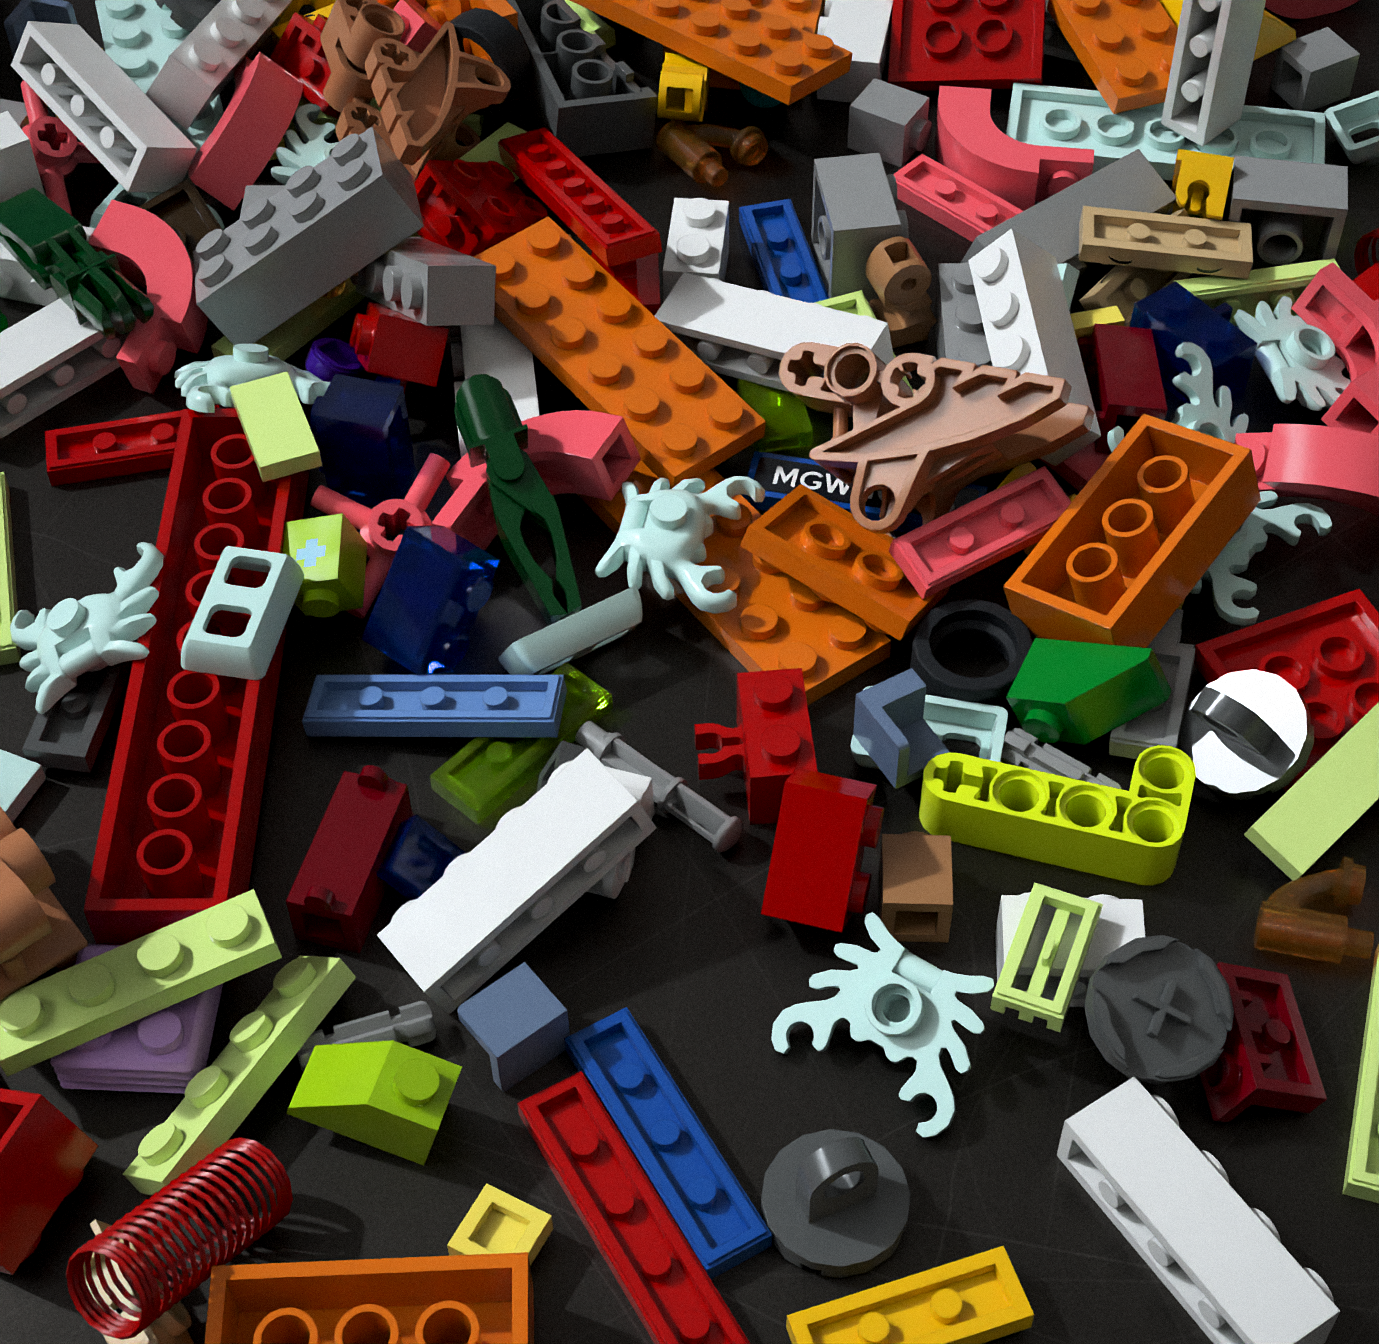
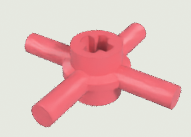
(53, 148)
(385, 518)

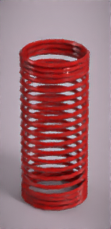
(138, 1269)

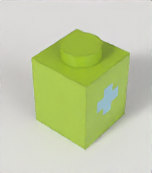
(332, 564)

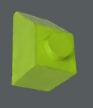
(377, 1095)

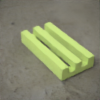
(1030, 1002)

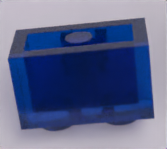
(1181, 317)
(364, 438)
(430, 599)

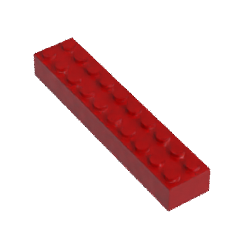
(188, 741)

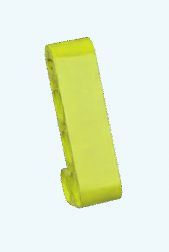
(980, 800)

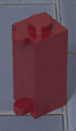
(1122, 377)
(338, 881)

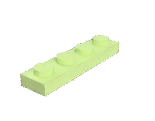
(134, 981)
(242, 1073)

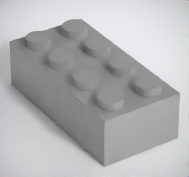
(305, 238)

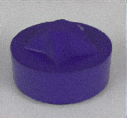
(332, 357)

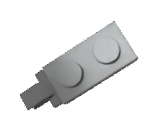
(1163, 722)

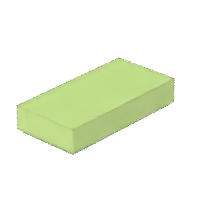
(275, 426)

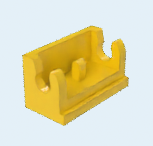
(1201, 183)

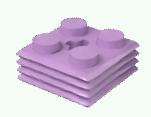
(148, 1054)

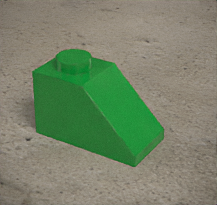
(1084, 689)

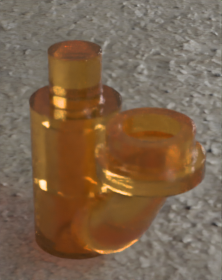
(692, 149)
(1312, 933)

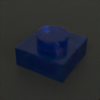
(417, 858)

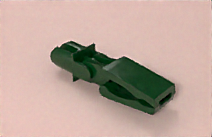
(56, 255)
(497, 437)

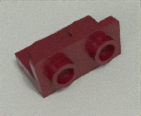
(1265, 1052)

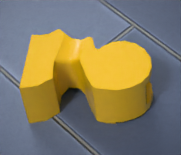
(683, 88)

